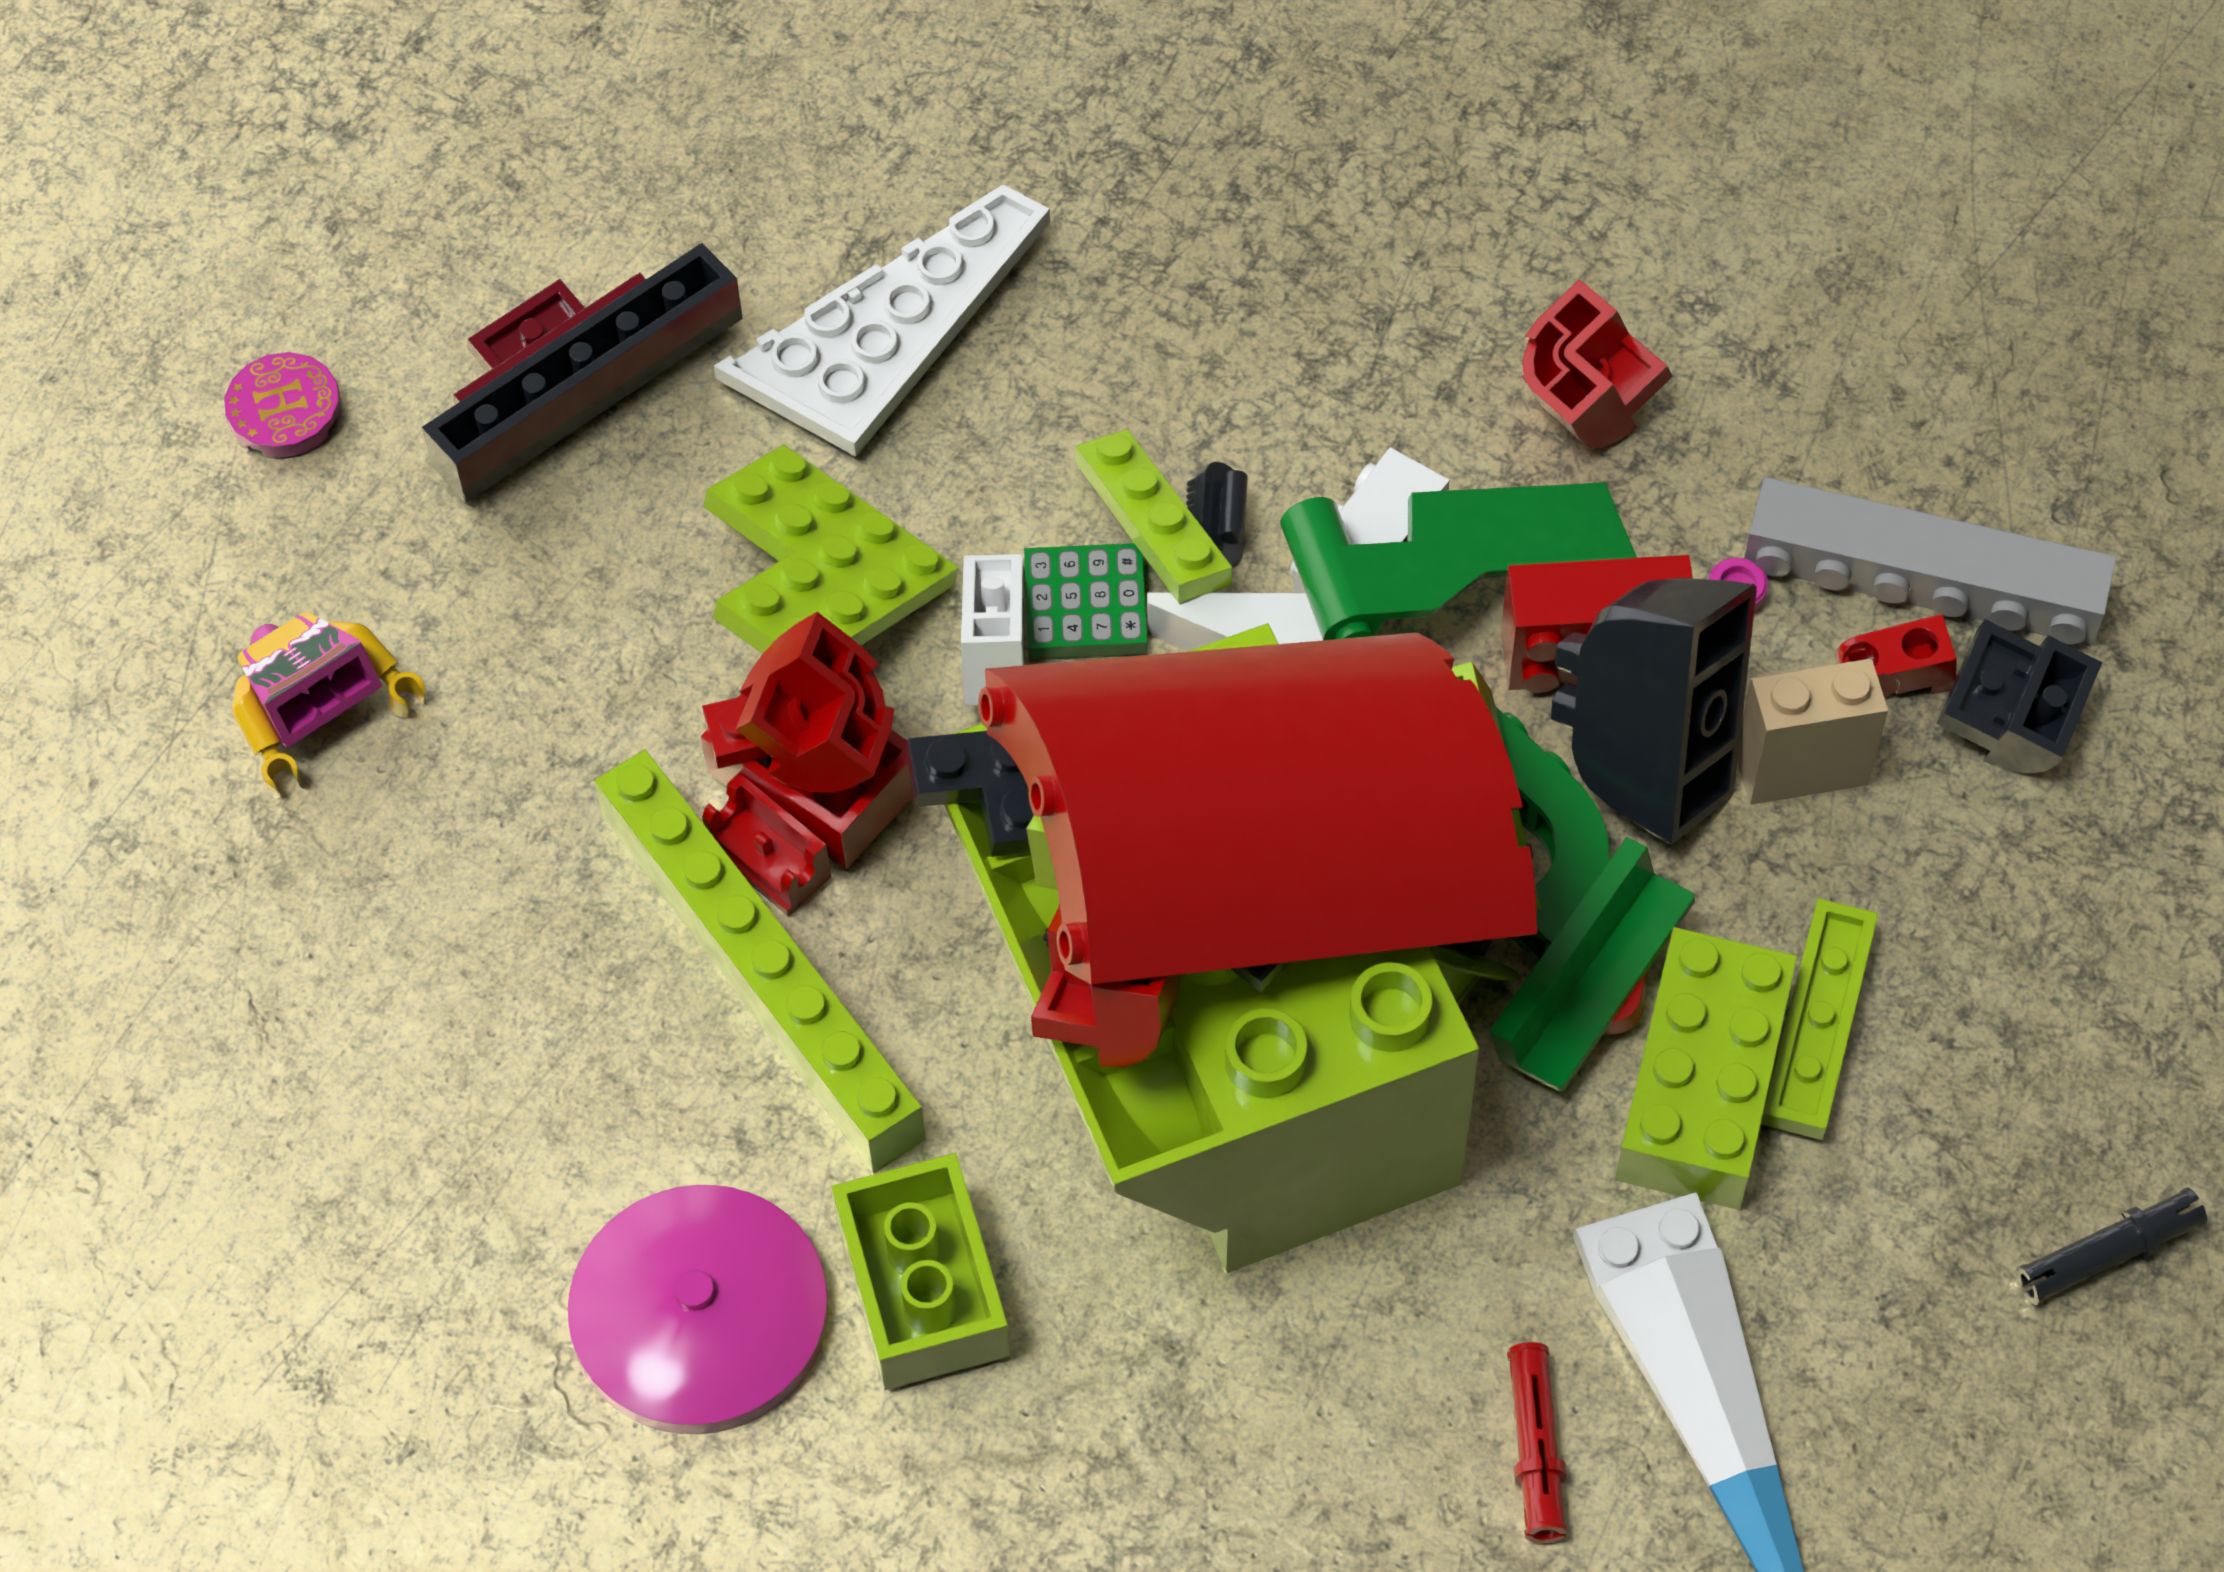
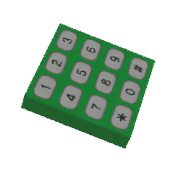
(1085, 601)

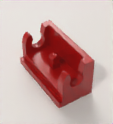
(768, 845)

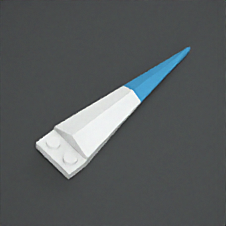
(1680, 1322)

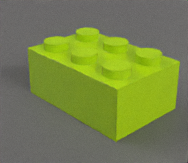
(921, 1271)

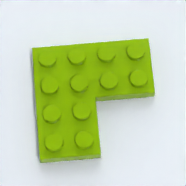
(830, 551)

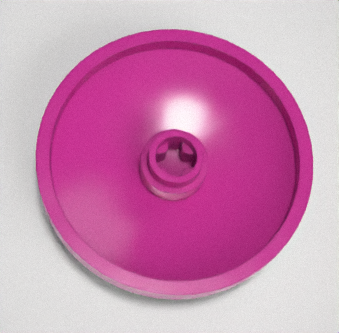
(698, 1309)

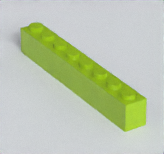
(761, 961)

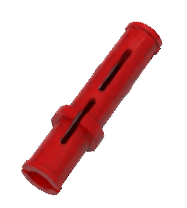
(1538, 1467)

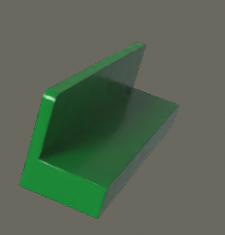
(1590, 968)

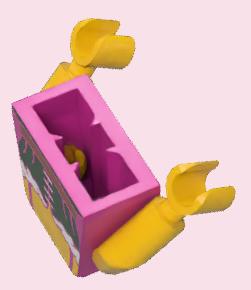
(306, 677)

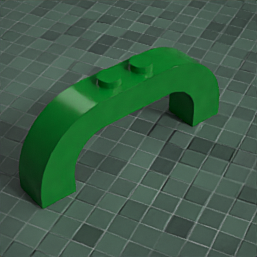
(1565, 824)

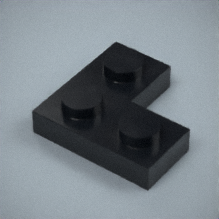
(973, 770)

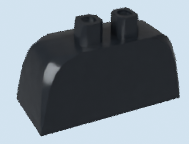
(1660, 700)

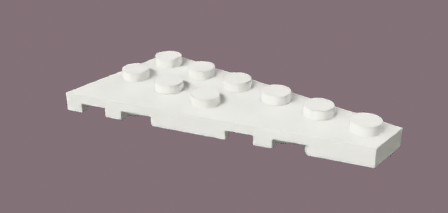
(881, 331)

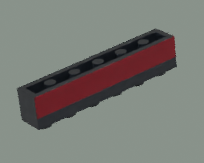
(583, 372)

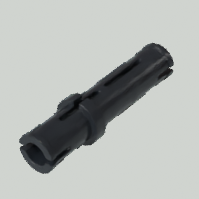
(2136, 1234)

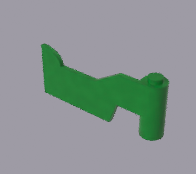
(1449, 547)

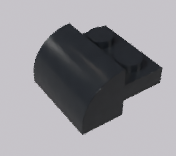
(2019, 698)

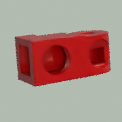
(1906, 655)

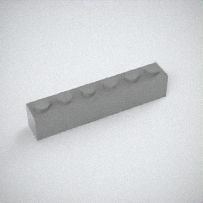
(1930, 561)

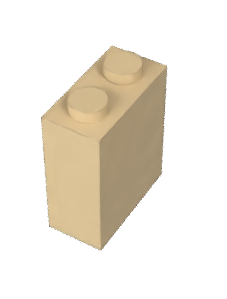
(1811, 731)

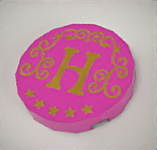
(282, 404)

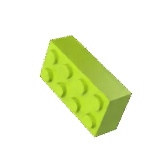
(1706, 1068)

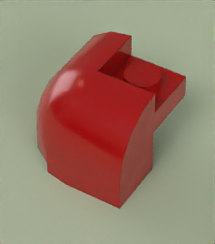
(1590, 367)
(817, 708)
(1116, 1017)

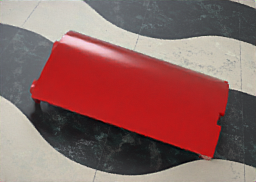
(1265, 804)

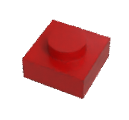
(727, 743)

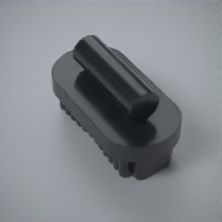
(1219, 505)

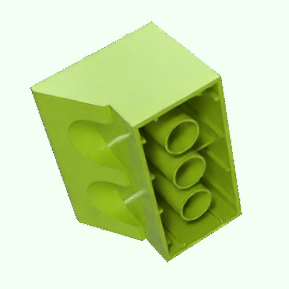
(1271, 1105)

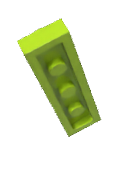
(1153, 516)
(1819, 1019)

